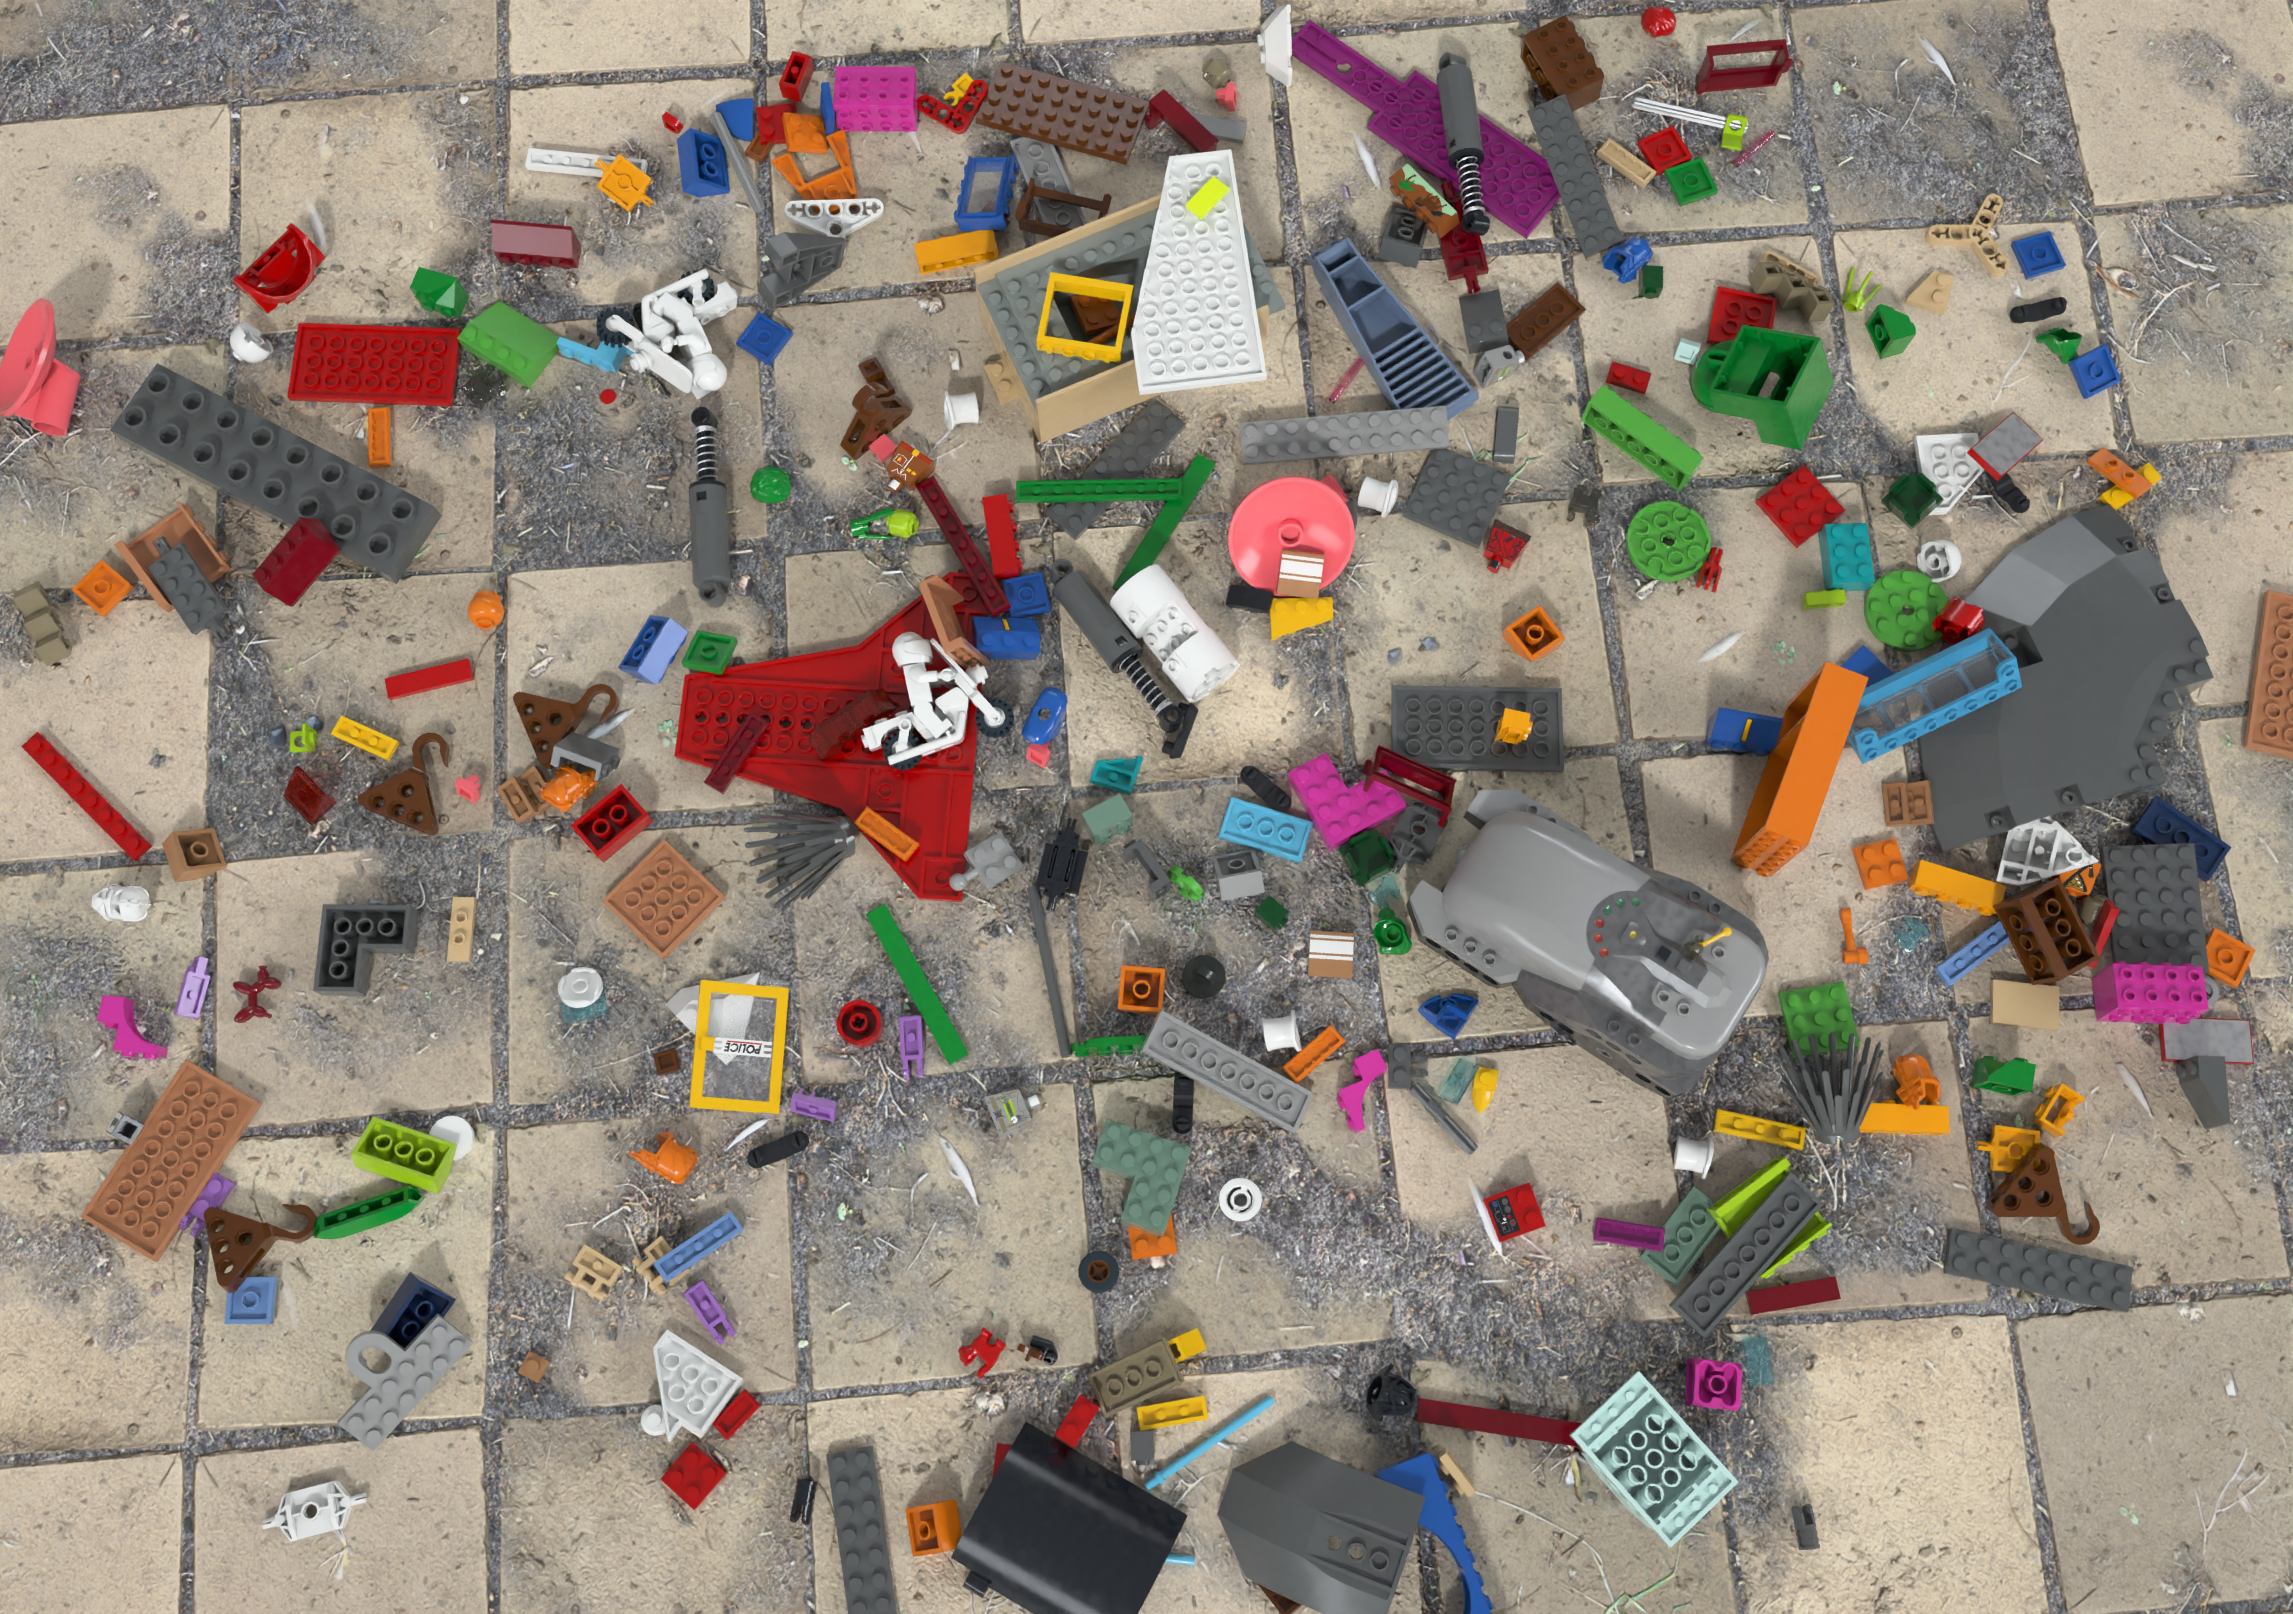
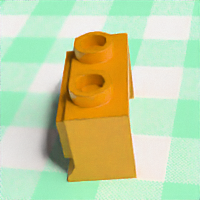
(1513, 726)
(2064, 1114)

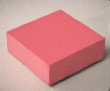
(883, 448)

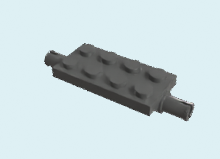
(189, 589)

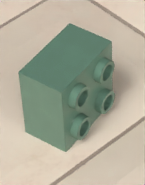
(1107, 820)

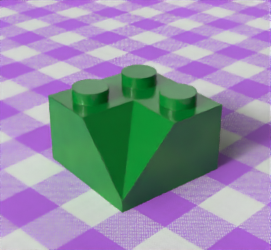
(439, 292)
(1889, 331)
(2007, 1078)

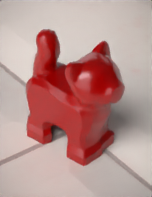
(987, 1352)

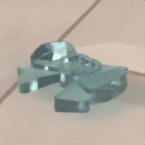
(1387, 887)
(1917, 933)

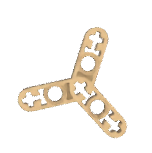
(1968, 239)

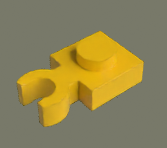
(960, 88)

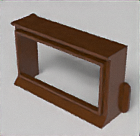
(1048, 229)

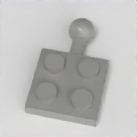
(990, 861)

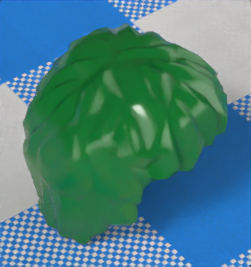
(770, 485)

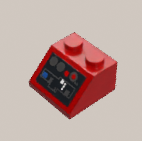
(1514, 1212)

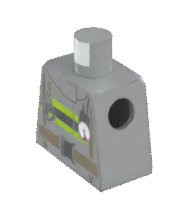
(1497, 365)
(1010, 1110)

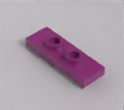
(1629, 1234)

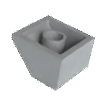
(1238, 874)

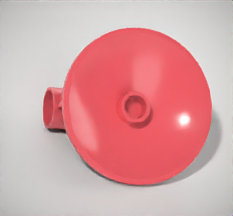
(32, 379)
(1291, 516)

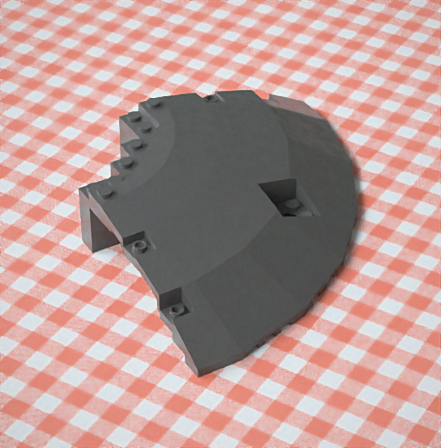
(2097, 679)

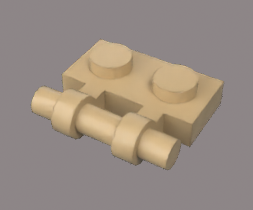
(655, 1251)
(598, 1266)

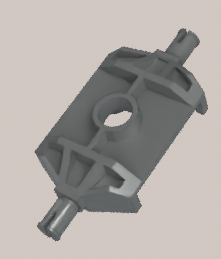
(1409, 846)

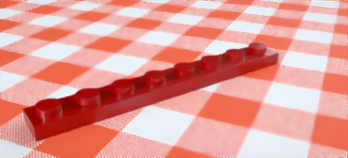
(87, 796)

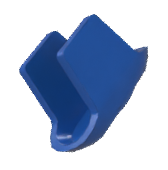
(1041, 731)

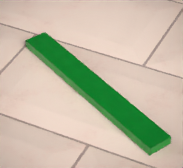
(1099, 490)
(1167, 520)
(917, 984)

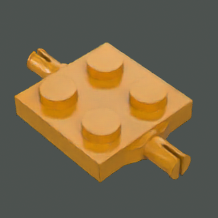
(624, 182)
(2009, 1146)

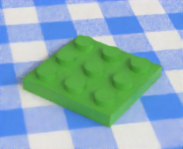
(1818, 1013)

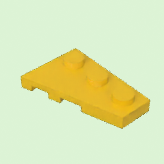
(1294, 614)

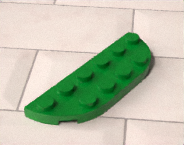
(1106, 1045)

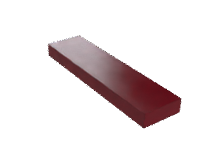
(737, 753)
(1792, 1295)

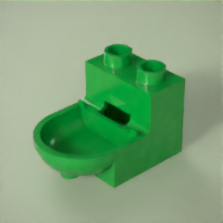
(1734, 371)

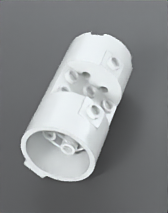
(1174, 632)

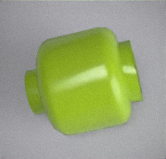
(902, 523)

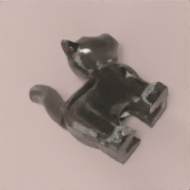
(483, 392)
(1584, 504)

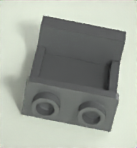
(586, 752)
(1161, 882)

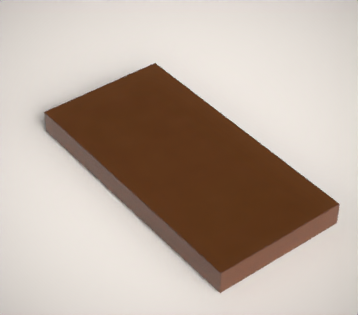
(1543, 321)

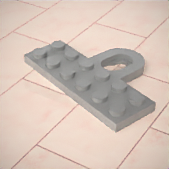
(405, 1380)

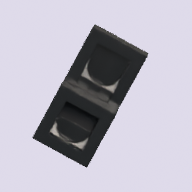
(1249, 598)

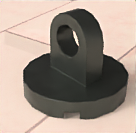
(1203, 976)

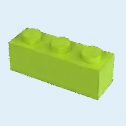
(1824, 599)

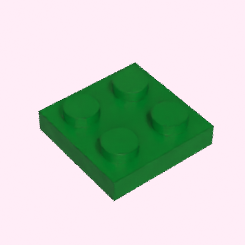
(1690, 182)
(709, 652)

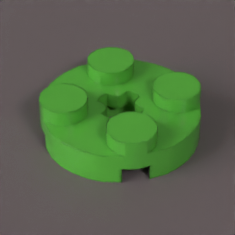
(1187, 885)

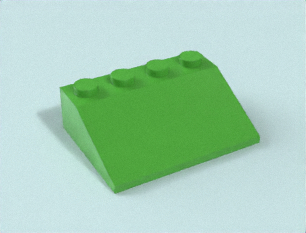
(510, 343)

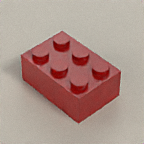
(612, 823)

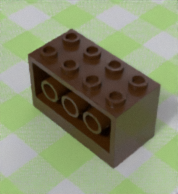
(2046, 932)

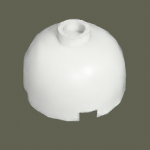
(248, 344)
(1939, 560)

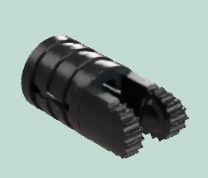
(803, 1496)

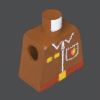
(908, 468)

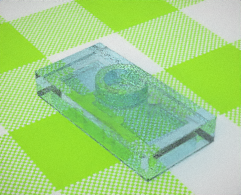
(594, 1010)
(1458, 1081)
(1757, 1361)

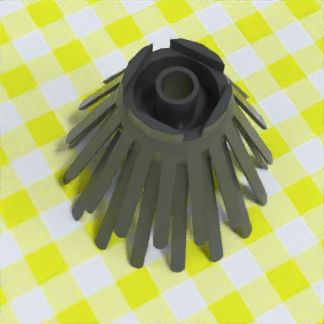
(824, 844)
(1832, 1112)

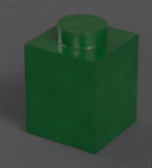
(1650, 281)
(1272, 914)

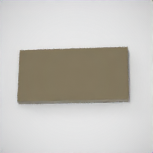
(1135, 1378)

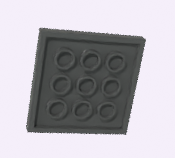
(1456, 496)

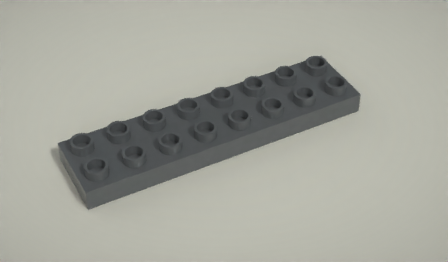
(275, 471)

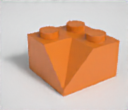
(1533, 635)
(1141, 990)

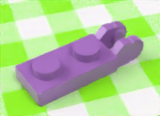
(911, 1043)
(212, 1196)
(708, 1310)

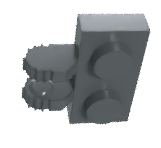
(1400, 1066)

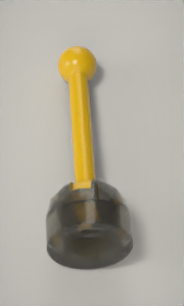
(1694, 949)

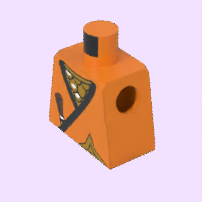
(2079, 881)

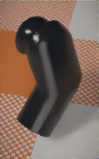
(1047, 1348)

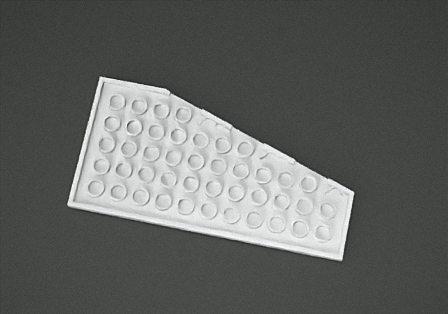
(1197, 292)

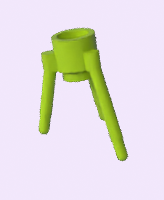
(1854, 301)

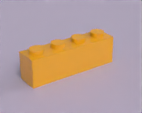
(956, 251)
(1956, 887)
(1900, 1119)

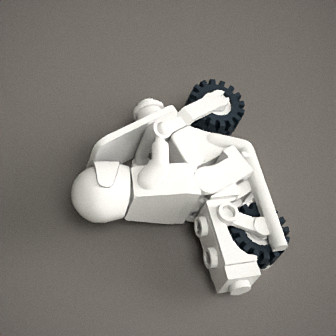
(672, 317)
(948, 722)

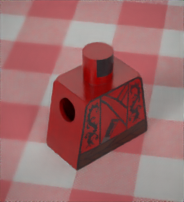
(1504, 546)

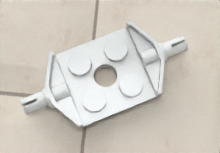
(332, 1506)

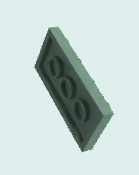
(1686, 1237)

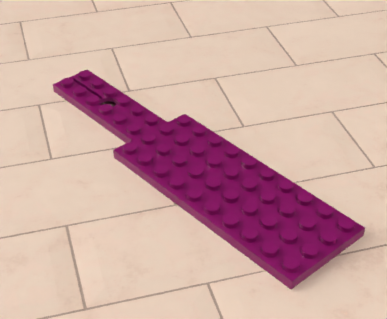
(1409, 118)

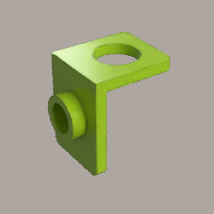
(1733, 138)
(309, 739)

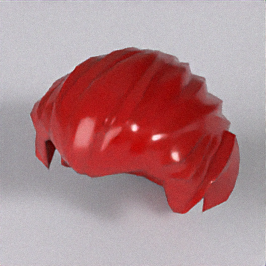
(1658, 21)

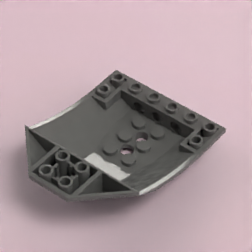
(1288, 1506)

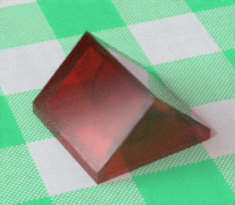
(307, 796)

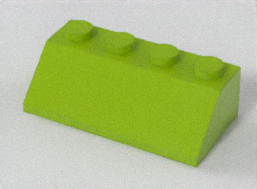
(404, 1155)

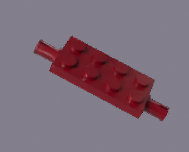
(1461, 250)

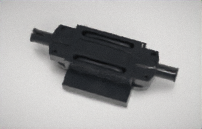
(1062, 866)

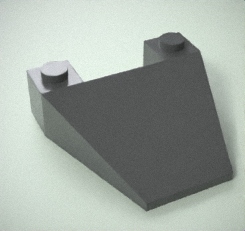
(800, 263)

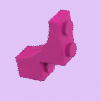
(118, 1015)
(1350, 1098)

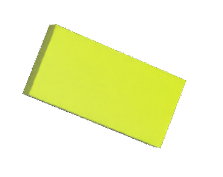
(1207, 198)

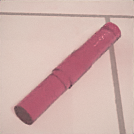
(1754, 148)
(1345, 382)

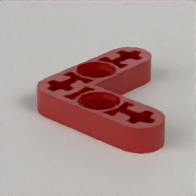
(959, 113)

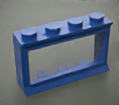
(985, 193)

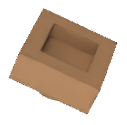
(534, 1367)

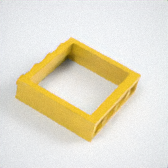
(1092, 288)

